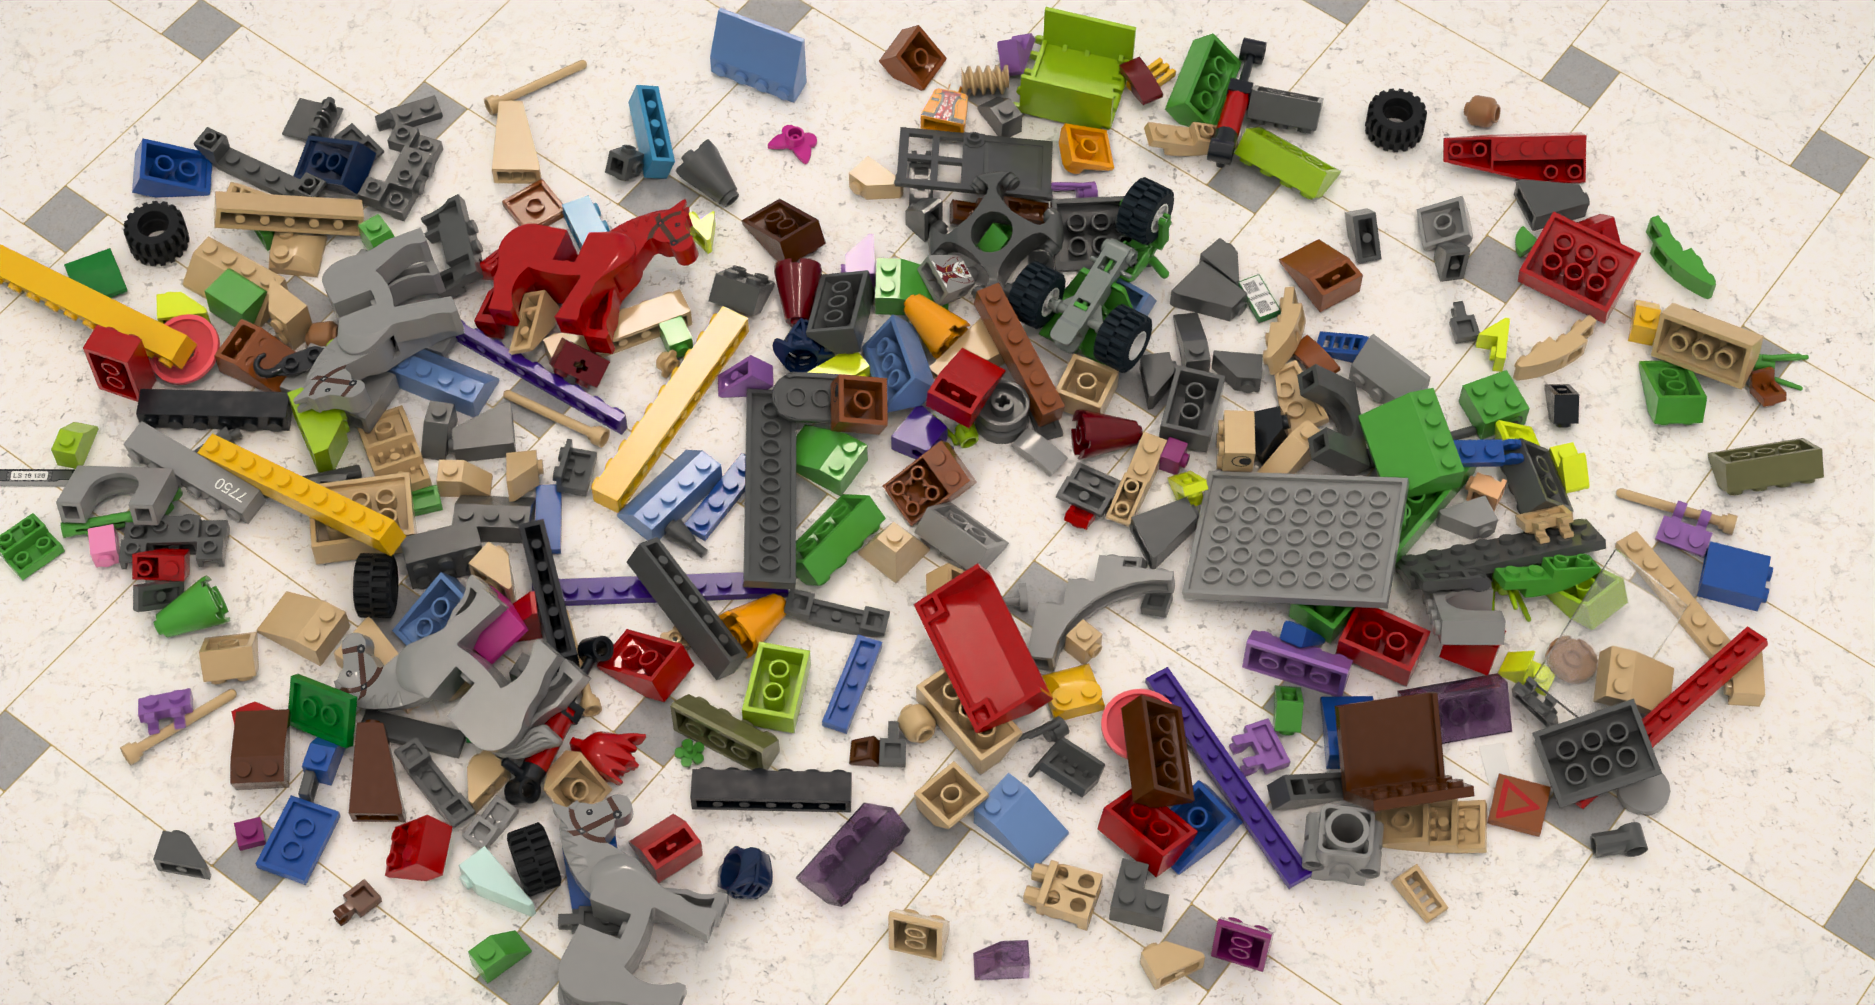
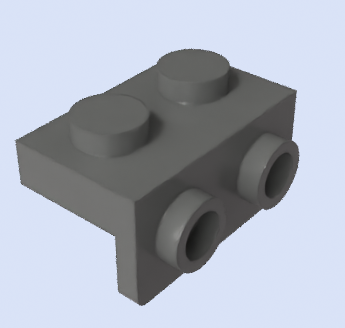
(575, 469)
(1073, 767)

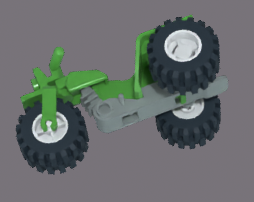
(1093, 310)

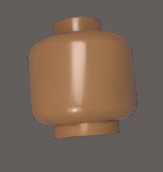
(1482, 111)
(321, 333)

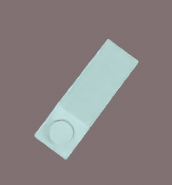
(493, 882)

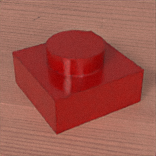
(1079, 518)

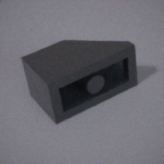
(1562, 404)
(1270, 431)

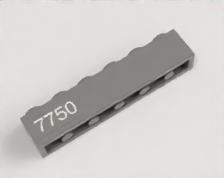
(195, 473)

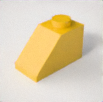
(1644, 322)

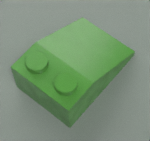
(895, 283)
(1672, 393)
(829, 457)

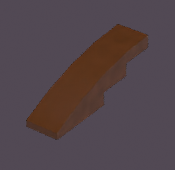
(1027, 209)

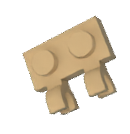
(1539, 520)

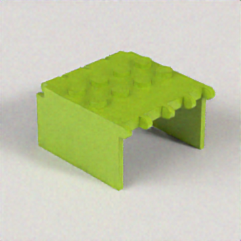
(1077, 70)

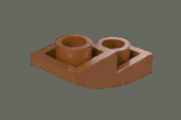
(1311, 353)

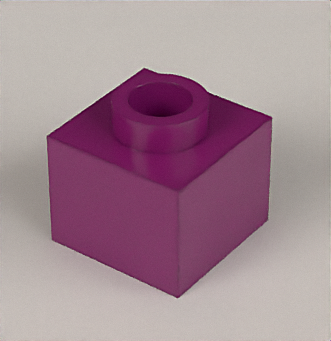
(1174, 456)

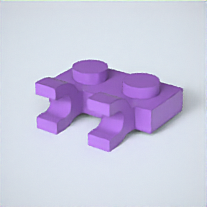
(1683, 535)
(165, 705)
(1266, 746)

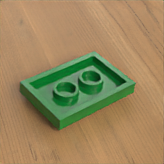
(322, 710)

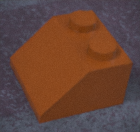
(913, 58)

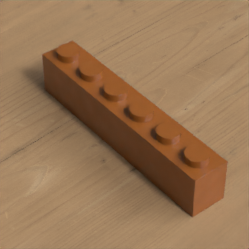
(1019, 354)

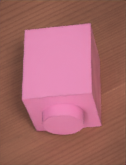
(104, 545)

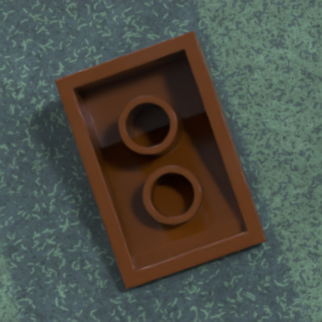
(785, 231)
(261, 750)

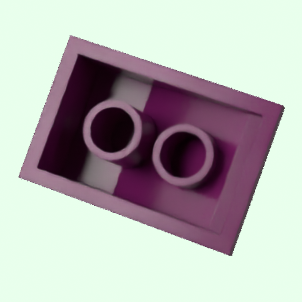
(1242, 943)

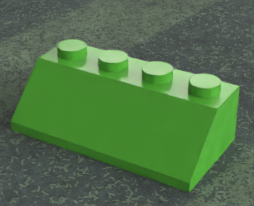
(1203, 82)
(835, 537)

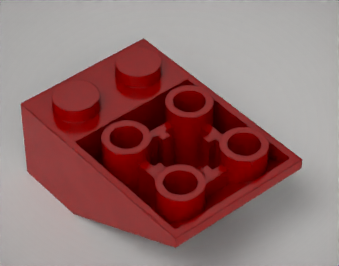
(964, 387)

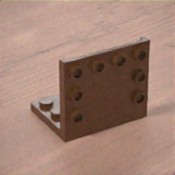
(1394, 753)

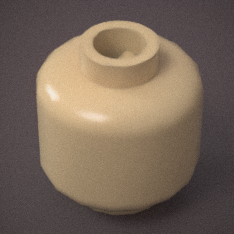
(916, 723)

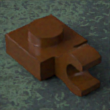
(358, 900)

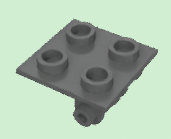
(313, 119)

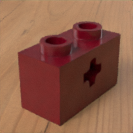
(569, 352)

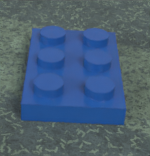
(298, 840)

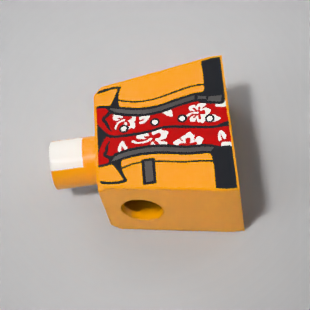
(946, 110)

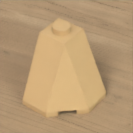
(894, 551)

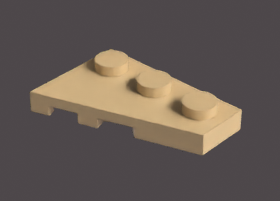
(1292, 402)

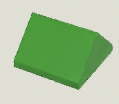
(234, 298)

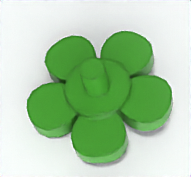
(690, 752)

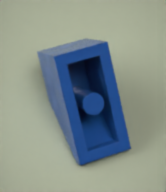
(323, 759)

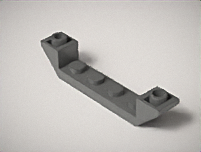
(252, 171)

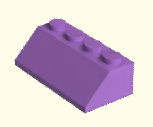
(1297, 665)

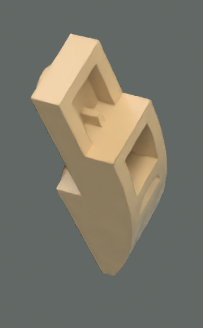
(1181, 140)
(1285, 333)
(1553, 355)
(1136, 480)

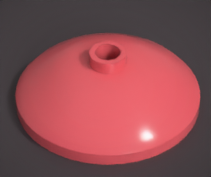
(203, 359)
(1112, 721)

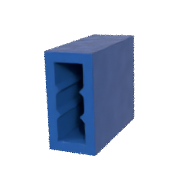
(1735, 576)

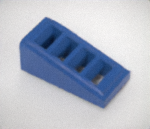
(1342, 339)
(1300, 635)

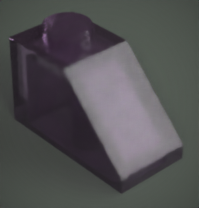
(1002, 961)

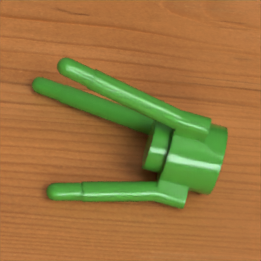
(1769, 360)

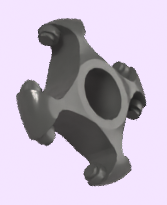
(992, 209)

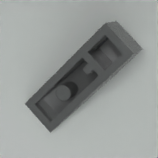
(1192, 341)
(1305, 790)

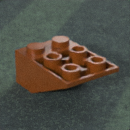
(1323, 274)
(243, 346)
(929, 481)

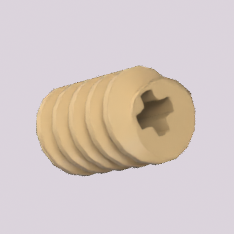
(984, 80)

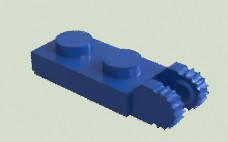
(1488, 452)

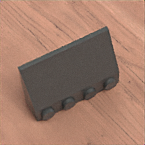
(1086, 227)
(1596, 753)

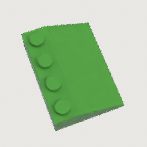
(1413, 443)

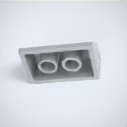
(1386, 372)
(959, 536)

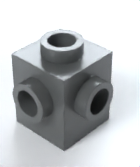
(624, 163)

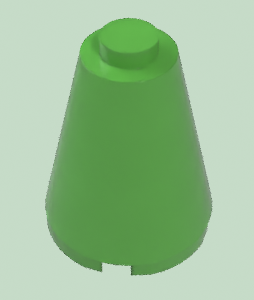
(193, 610)

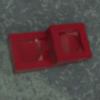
(1141, 80)

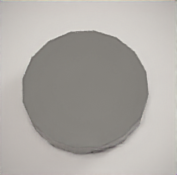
(1646, 795)

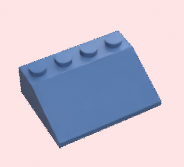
(758, 55)

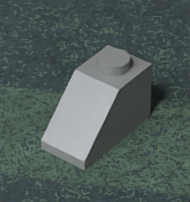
(1469, 519)

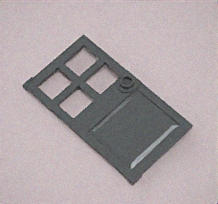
(981, 154)

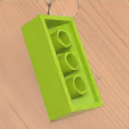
(1286, 162)

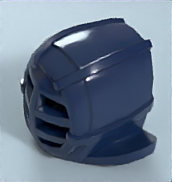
(800, 346)
(745, 873)

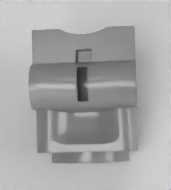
(1337, 860)

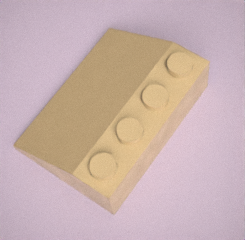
(384, 494)

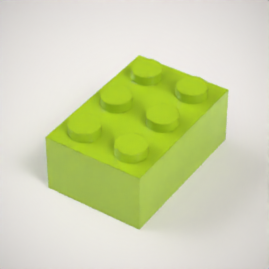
(776, 687)

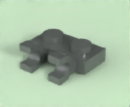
(1528, 698)

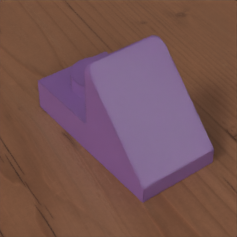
(1015, 53)

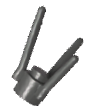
(1052, 731)

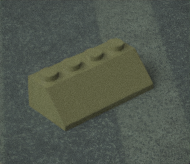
(1767, 465)
(724, 733)

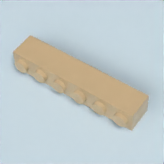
(287, 213)
(635, 324)

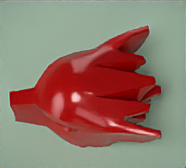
(609, 753)

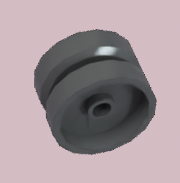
(1004, 414)

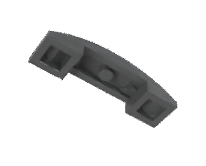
(834, 616)
(433, 783)

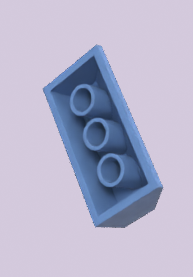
(899, 356)
(445, 381)
(672, 493)

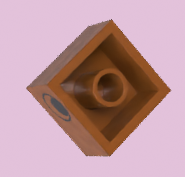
(859, 404)

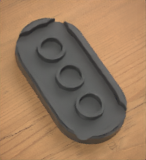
(804, 397)

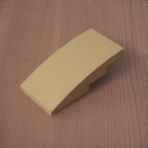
(394, 449)
(1436, 827)

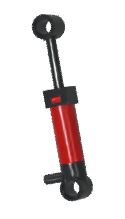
(1235, 105)
(534, 768)

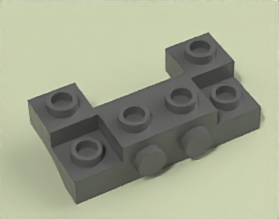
(408, 175)
(459, 243)
(203, 537)

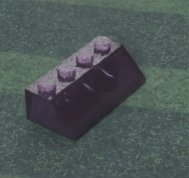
(1470, 707)
(854, 853)

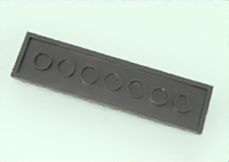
(1505, 551)

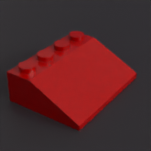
(1578, 267)

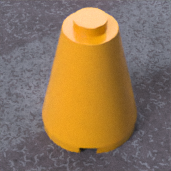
(934, 324)
(754, 621)

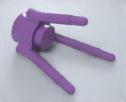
(1082, 190)

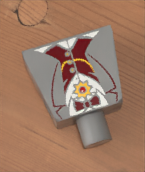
(947, 277)

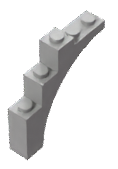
(1084, 598)

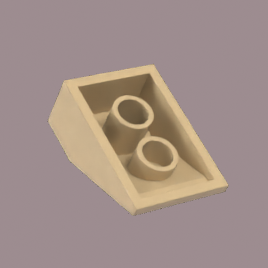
(305, 626)
(1631, 675)
(918, 933)

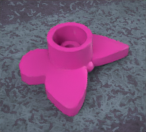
(796, 140)

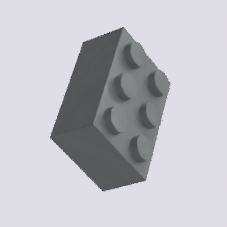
(1192, 407)
(440, 550)

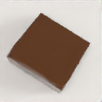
(865, 752)

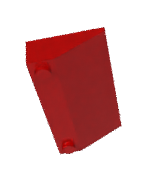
(982, 650)

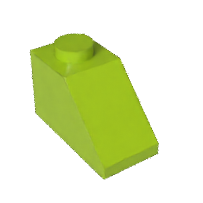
(73, 444)

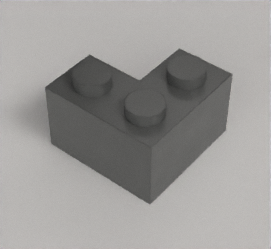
(1133, 903)

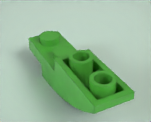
(1681, 265)
(1552, 576)

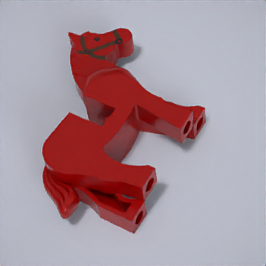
(585, 283)

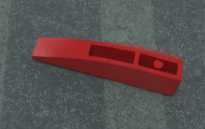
(1522, 156)

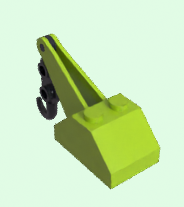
(324, 431)

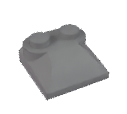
(1445, 223)

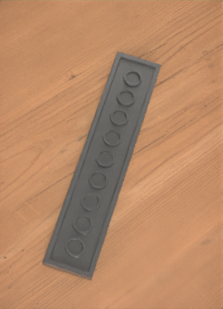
(769, 496)

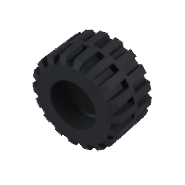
(1395, 134)
(155, 218)
(375, 585)
(534, 859)

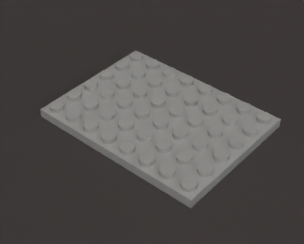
(1297, 539)

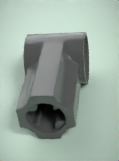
(1625, 840)

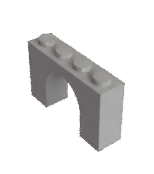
(380, 387)
(91, 484)
(1465, 617)

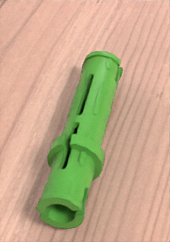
(74, 529)

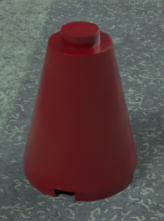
(797, 287)
(1102, 434)

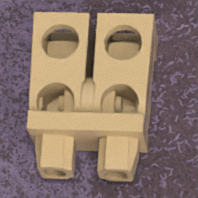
(1065, 892)

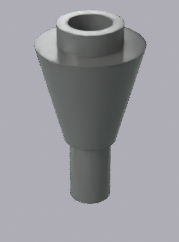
(680, 534)

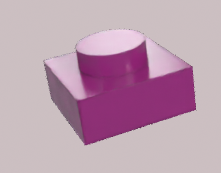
(250, 833)

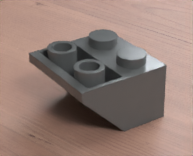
(741, 290)

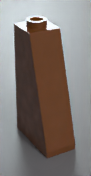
(374, 781)

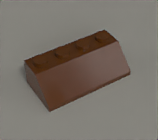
(1157, 753)

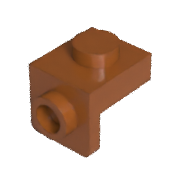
(1765, 388)

